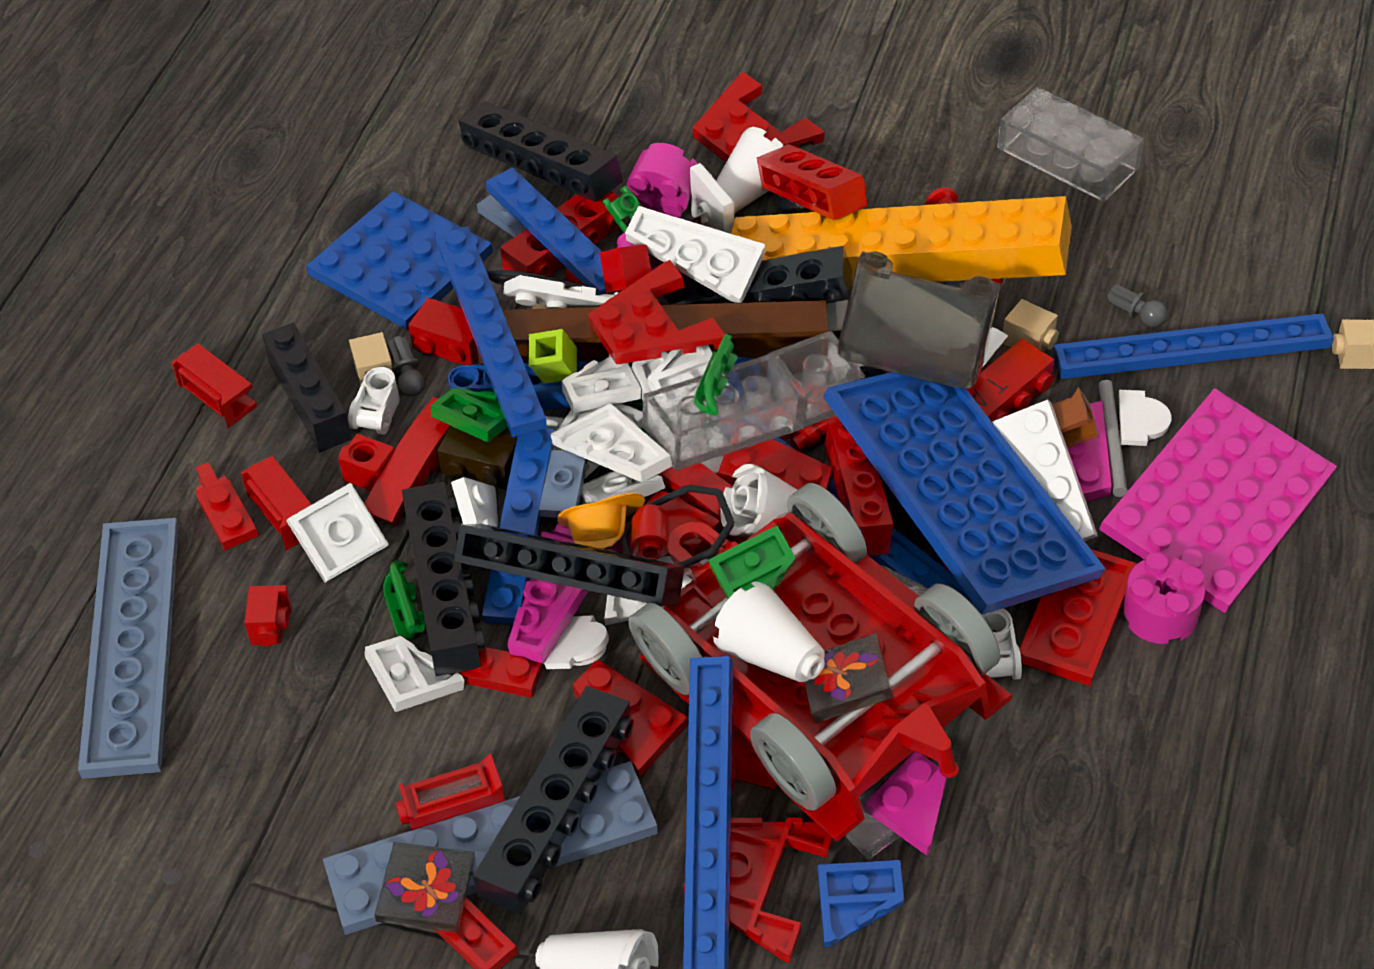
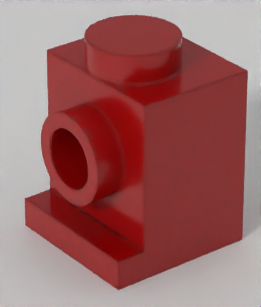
(267, 614)

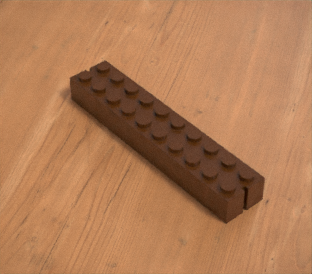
(753, 326)

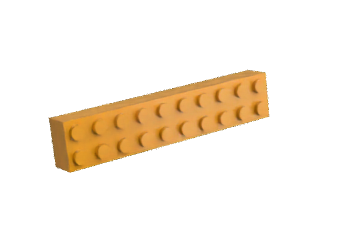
(932, 240)

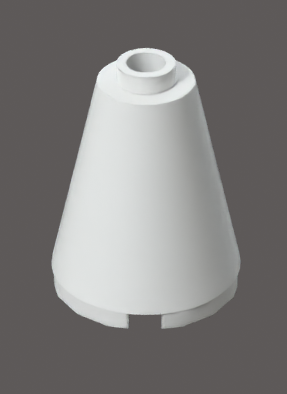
(741, 174)
(755, 500)
(767, 634)
(599, 950)

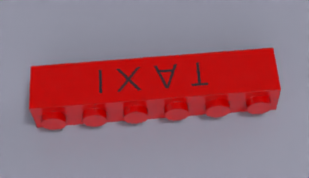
(1013, 380)

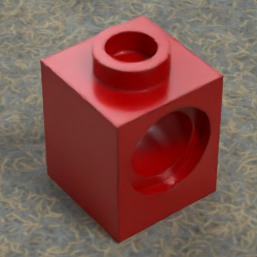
(363, 461)

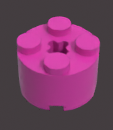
(662, 179)
(1163, 598)

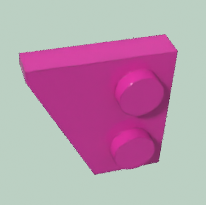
(910, 801)

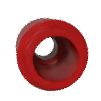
(649, 532)

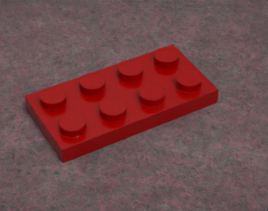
(1076, 623)

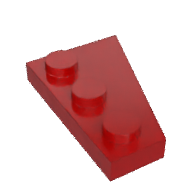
(780, 461)
(654, 720)

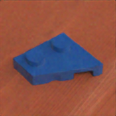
(857, 896)

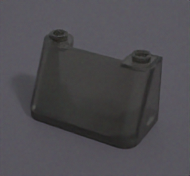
(917, 323)

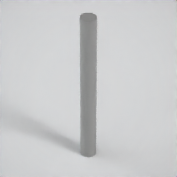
(1113, 439)

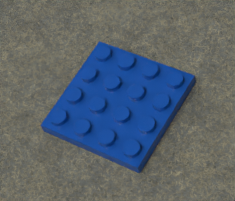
(391, 259)

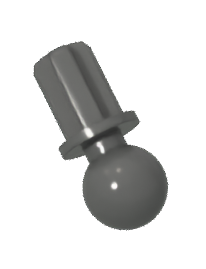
(1152, 312)
(410, 380)

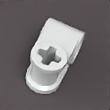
(375, 401)
(1009, 651)

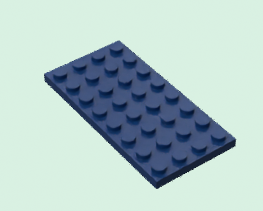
(964, 489)

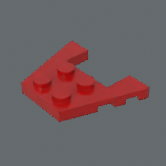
(730, 117)
(639, 329)
(754, 860)

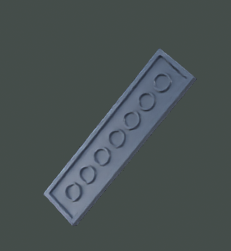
(130, 649)
(611, 820)

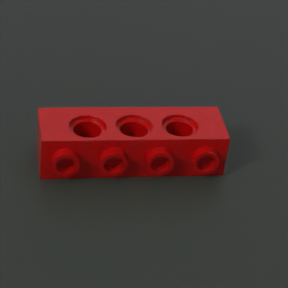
(812, 181)
(529, 255)
(859, 488)

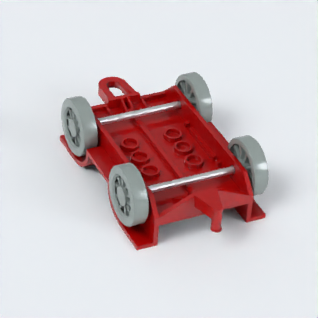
(930, 643)

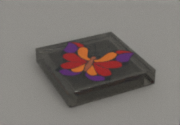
(850, 679)
(425, 887)

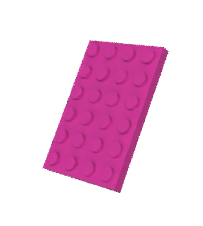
(1220, 496)

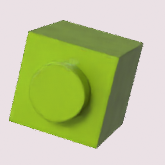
(552, 355)

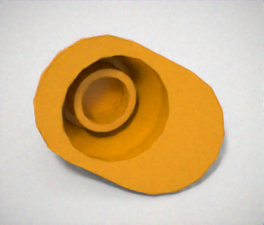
(600, 522)

